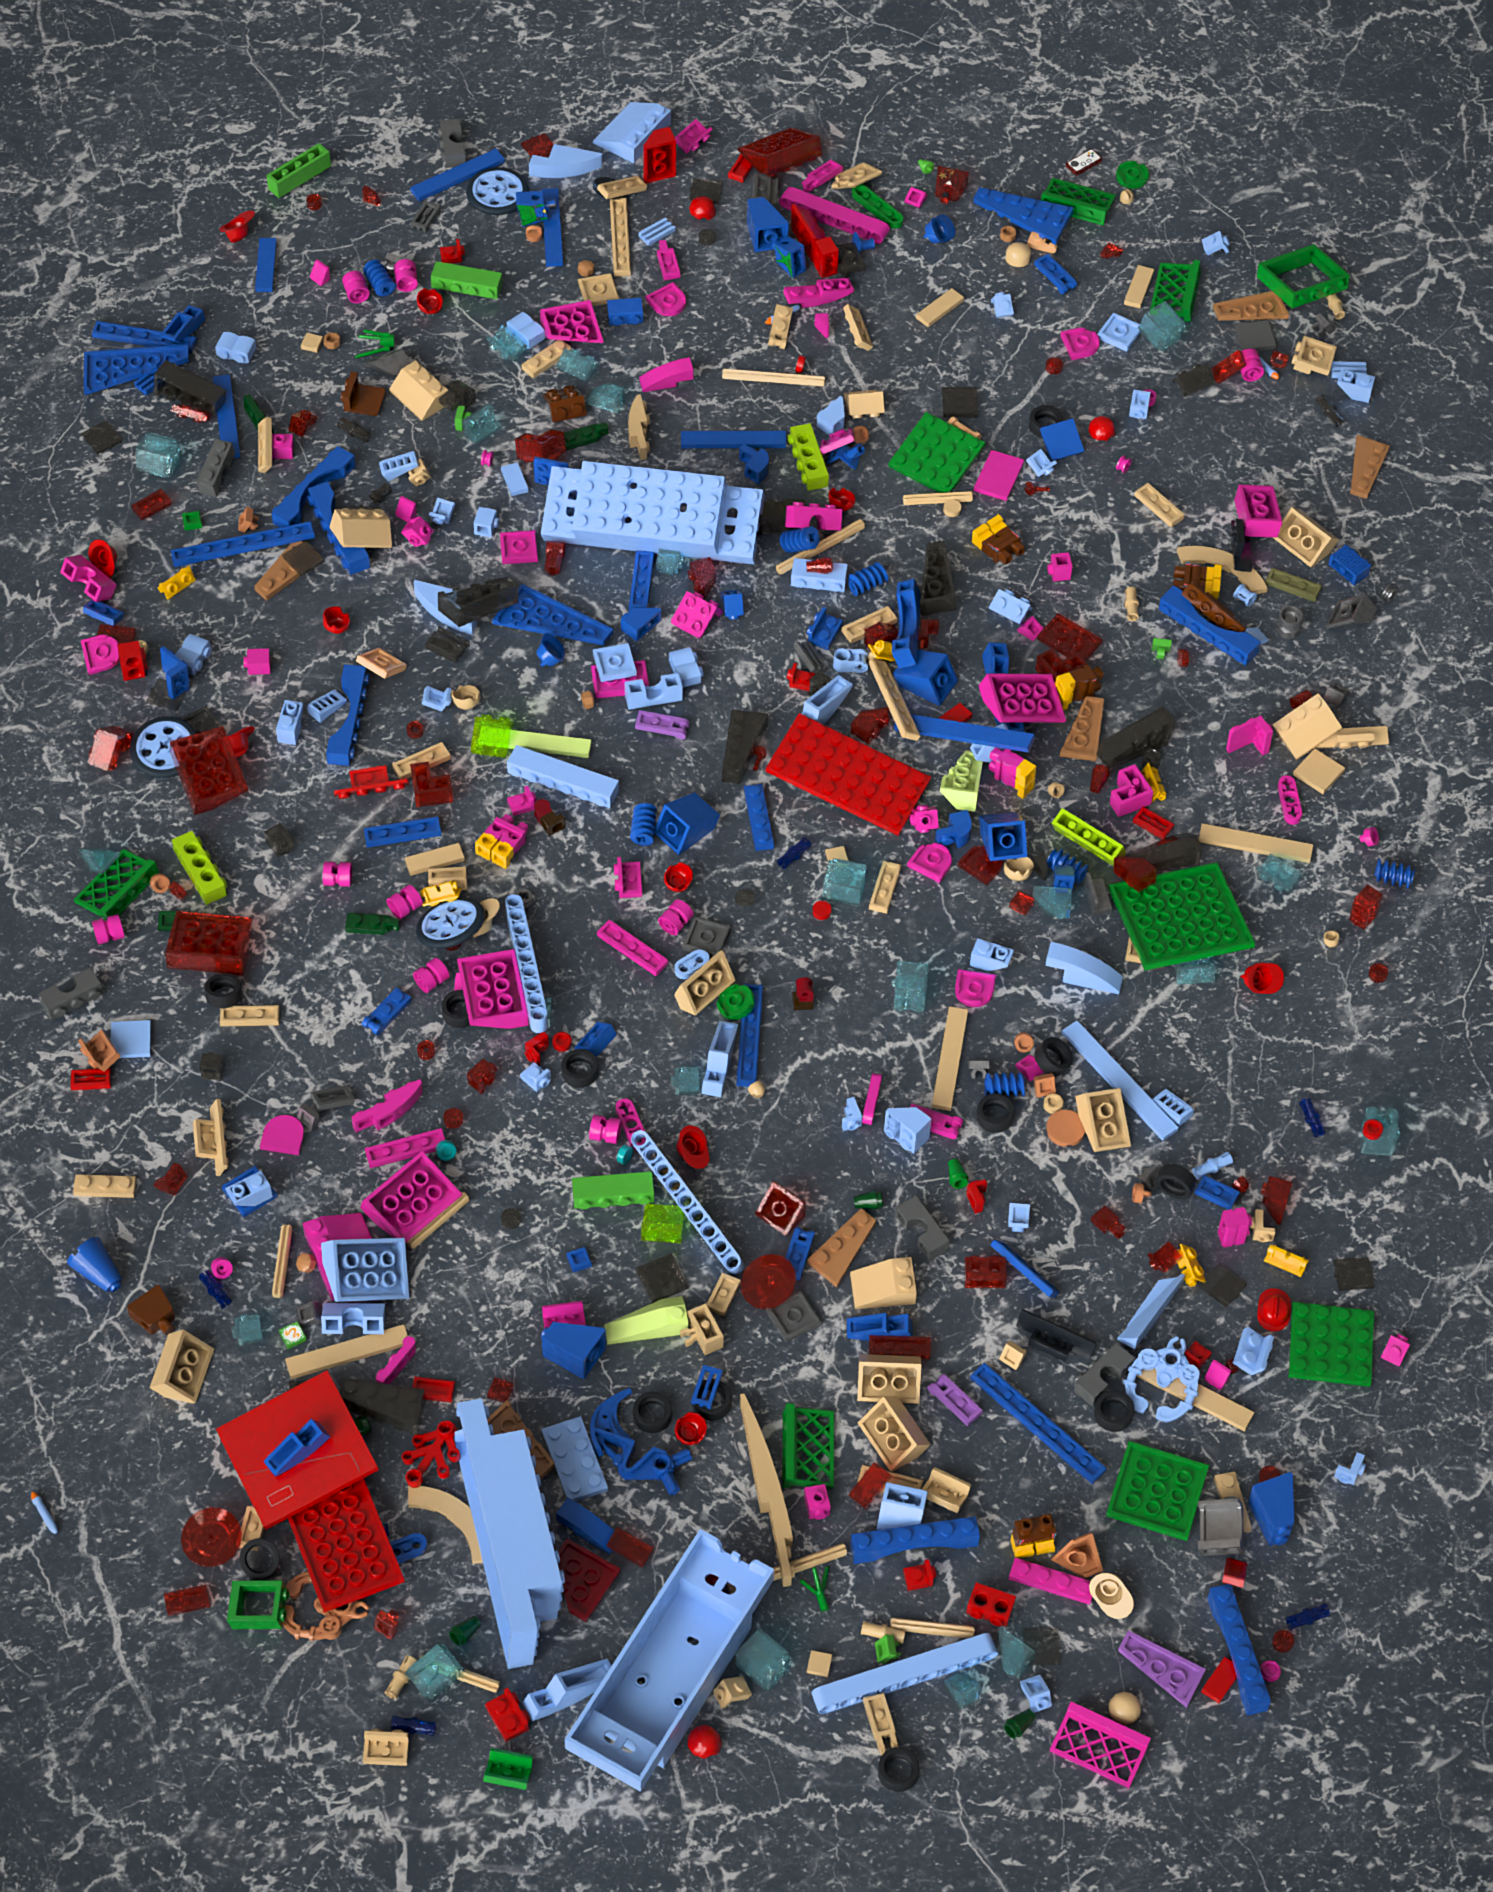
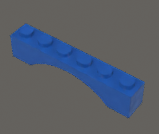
(333, 467)
(323, 501)
(1236, 644)
(905, 645)
(996, 662)
(341, 744)
(881, 1543)
(1248, 1674)

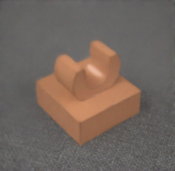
(247, 520)
(1044, 1085)

